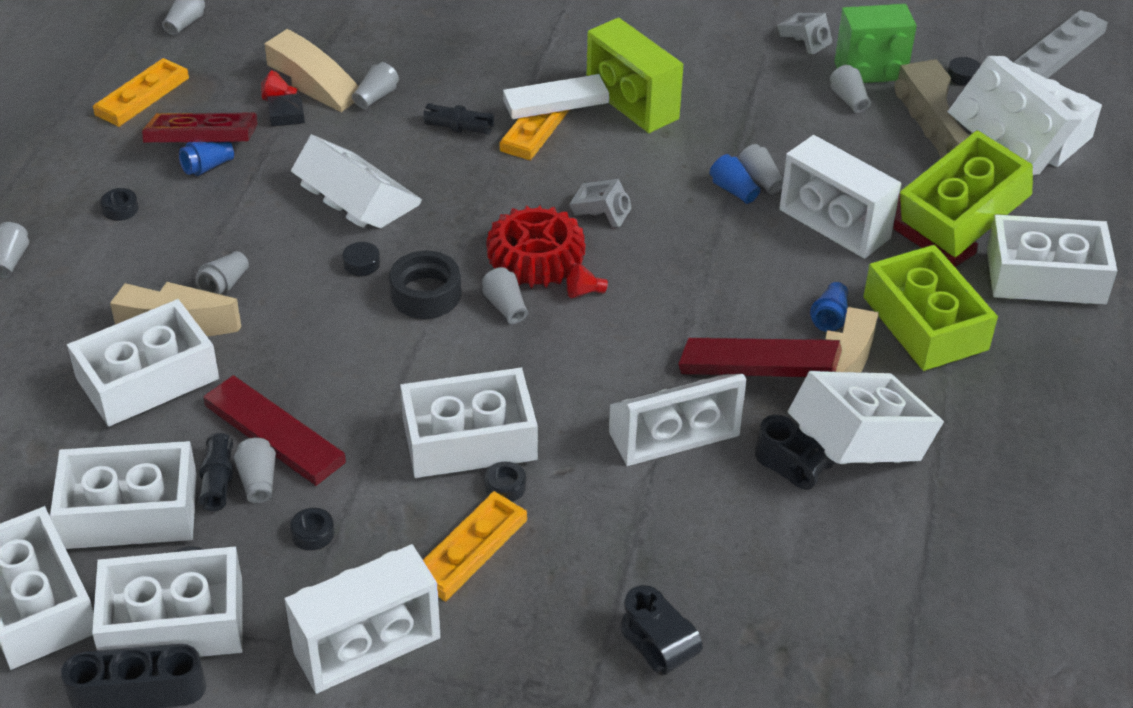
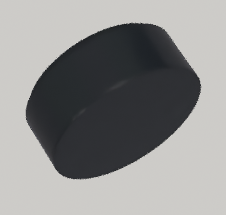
(962, 70)
(119, 204)
(361, 258)
(505, 479)
(312, 529)

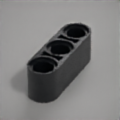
(134, 677)

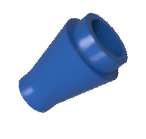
(203, 156)
(732, 176)
(830, 308)

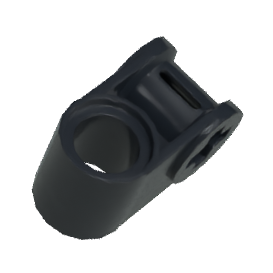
(790, 451)
(658, 630)

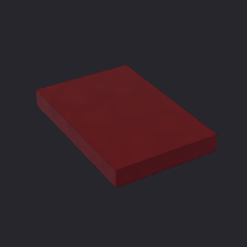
(200, 127)

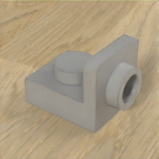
(809, 27)
(602, 197)

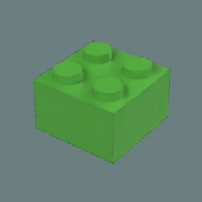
(876, 40)

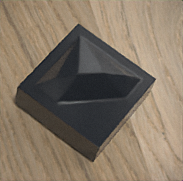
(286, 109)

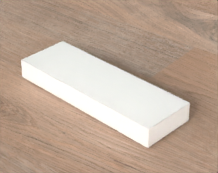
(555, 96)

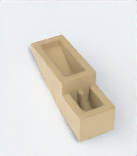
(310, 70)
(211, 311)
(855, 339)

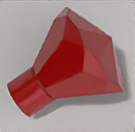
(275, 86)
(582, 281)

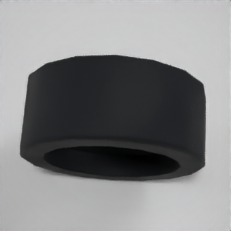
(425, 303)

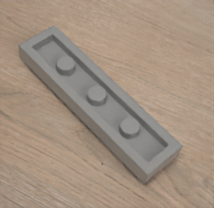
(1063, 44)

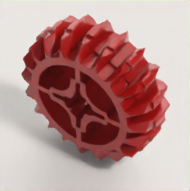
(536, 245)

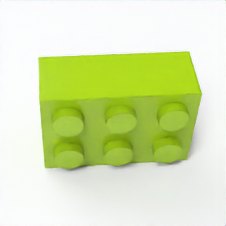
(637, 72)
(963, 192)
(929, 307)

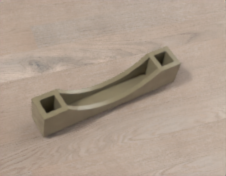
(924, 92)

